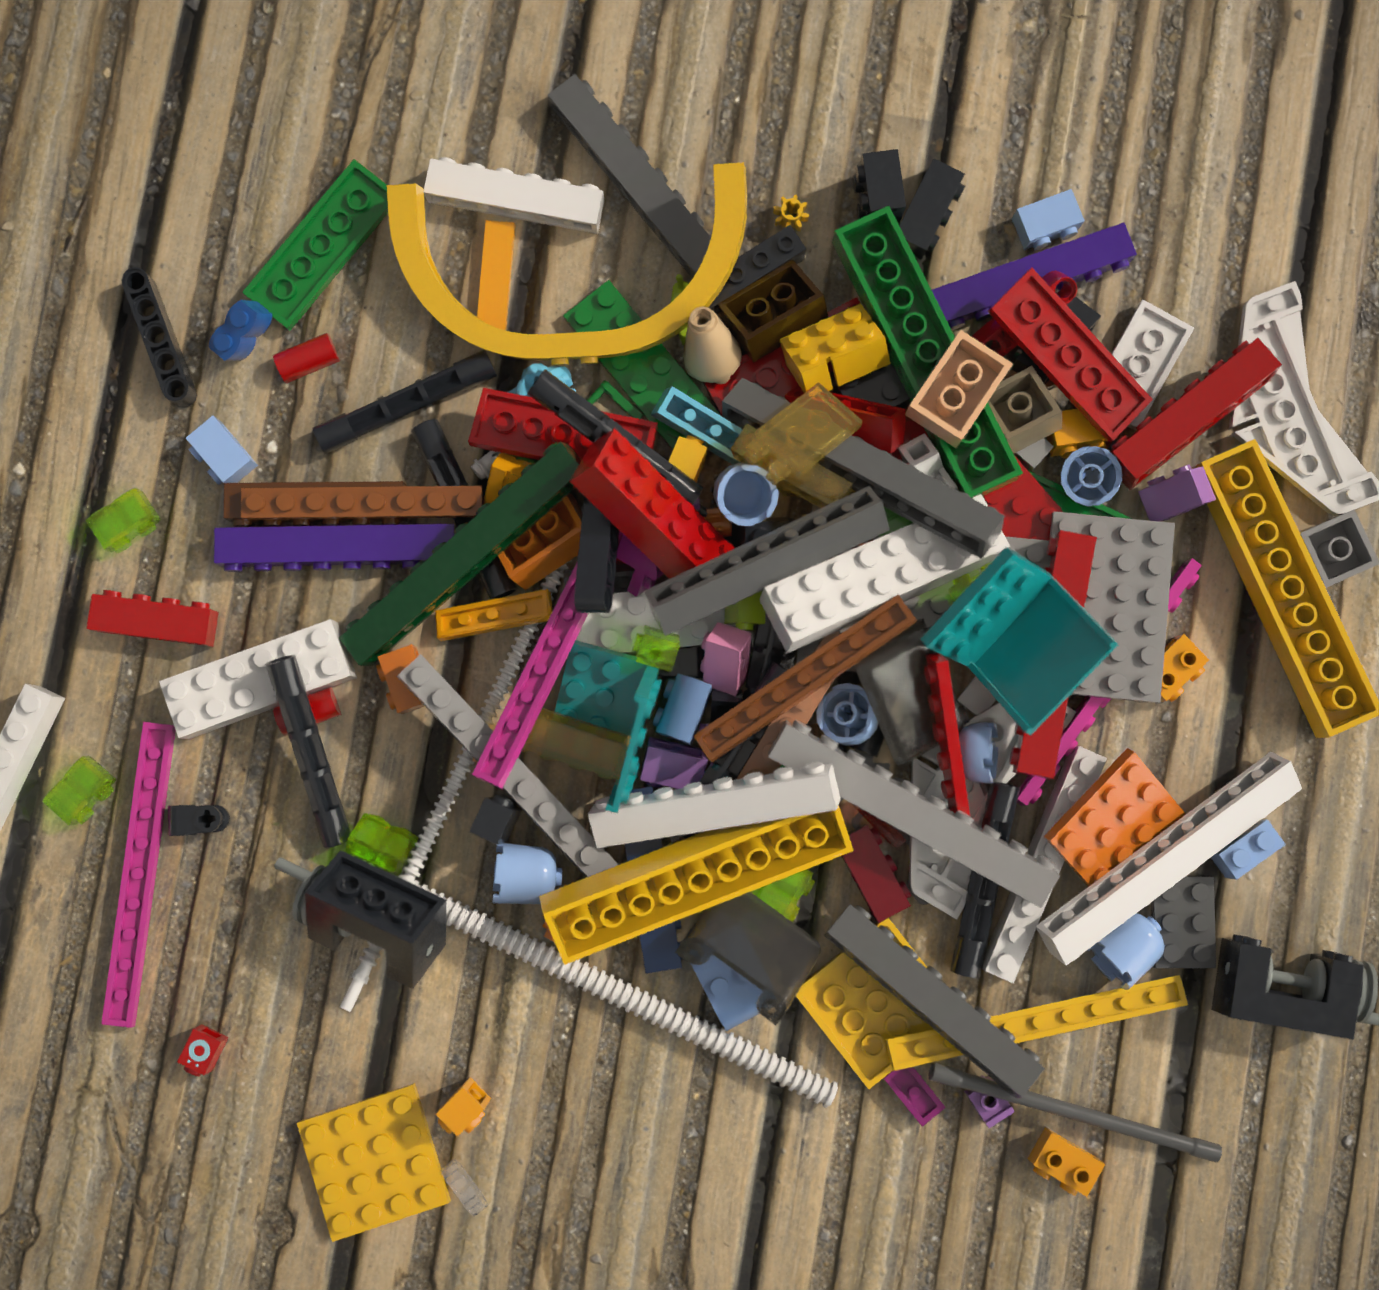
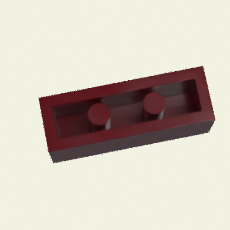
(875, 874)

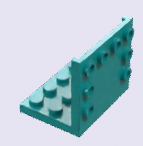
(1021, 638)
(614, 694)

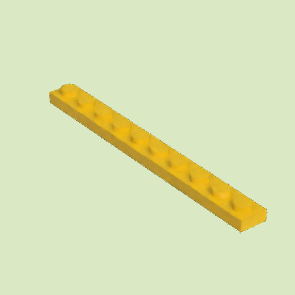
(1049, 1019)

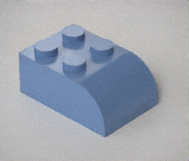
(683, 709)
(728, 991)

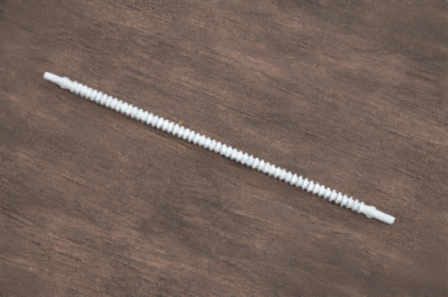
(361, 975)

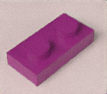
(915, 1094)

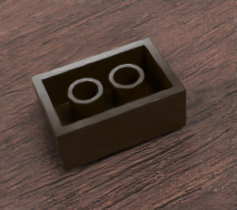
(772, 309)

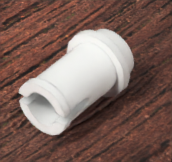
(483, 466)

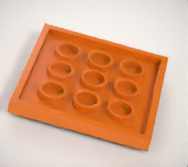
(1113, 818)

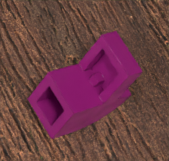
(645, 570)

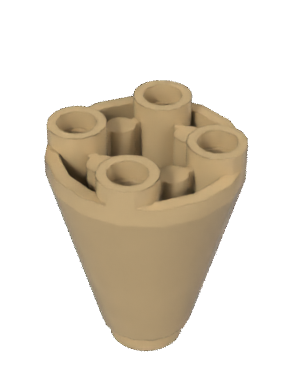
(710, 348)

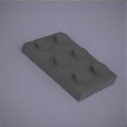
(1187, 923)

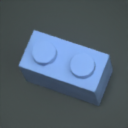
(1048, 220)
(220, 451)
(1248, 850)

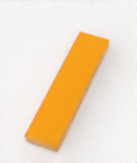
(496, 273)
(493, 615)

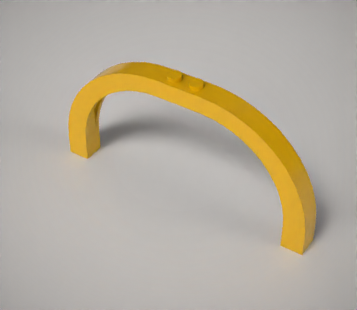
(413, 253)

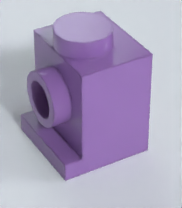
(991, 1113)

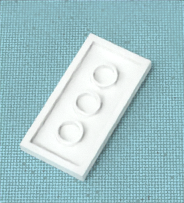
(1151, 349)

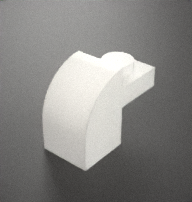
(925, 458)

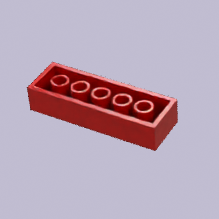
(1195, 411)
(646, 506)

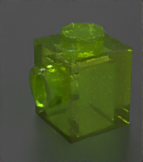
(656, 649)

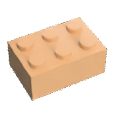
(958, 389)

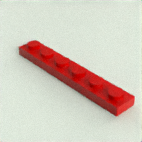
(946, 733)

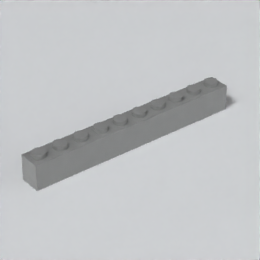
(521, 783)
(919, 816)

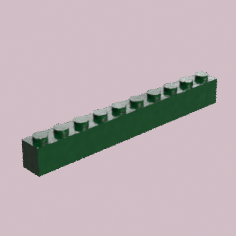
(462, 556)

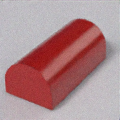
(306, 358)
(323, 707)

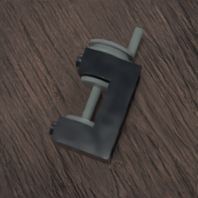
(374, 906)
(1333, 997)

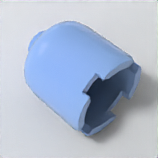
(745, 494)
(524, 874)
(1129, 950)

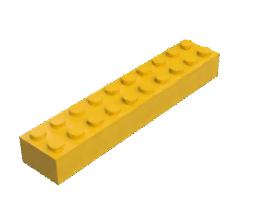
(1288, 592)
(687, 879)

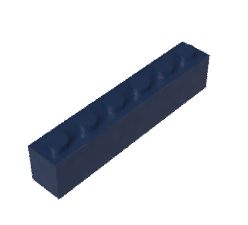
(661, 943)

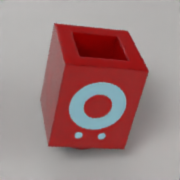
(202, 1050)

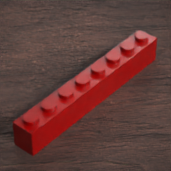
(1071, 567)

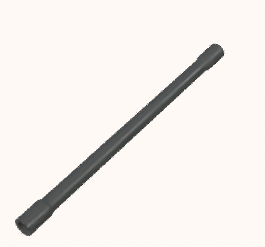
(1194, 1146)

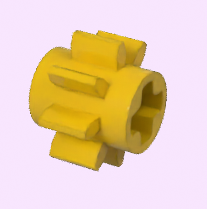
(793, 206)

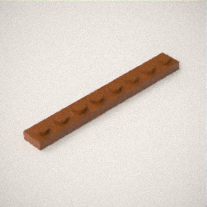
(360, 502)
(805, 678)

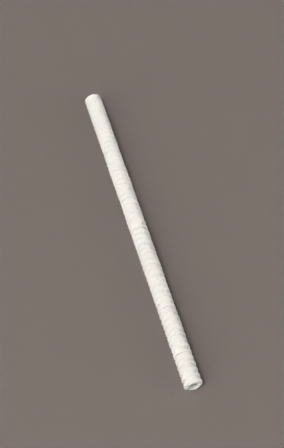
(640, 1003)

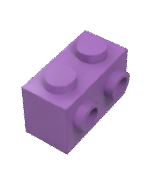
(1177, 494)
(672, 764)

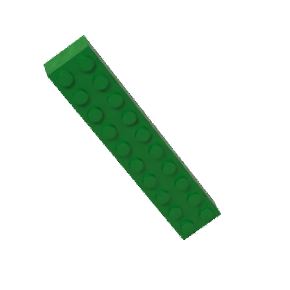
(917, 339)

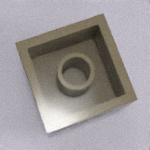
(1025, 409)

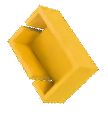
(845, 339)

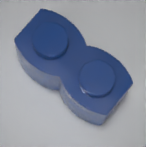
(242, 326)

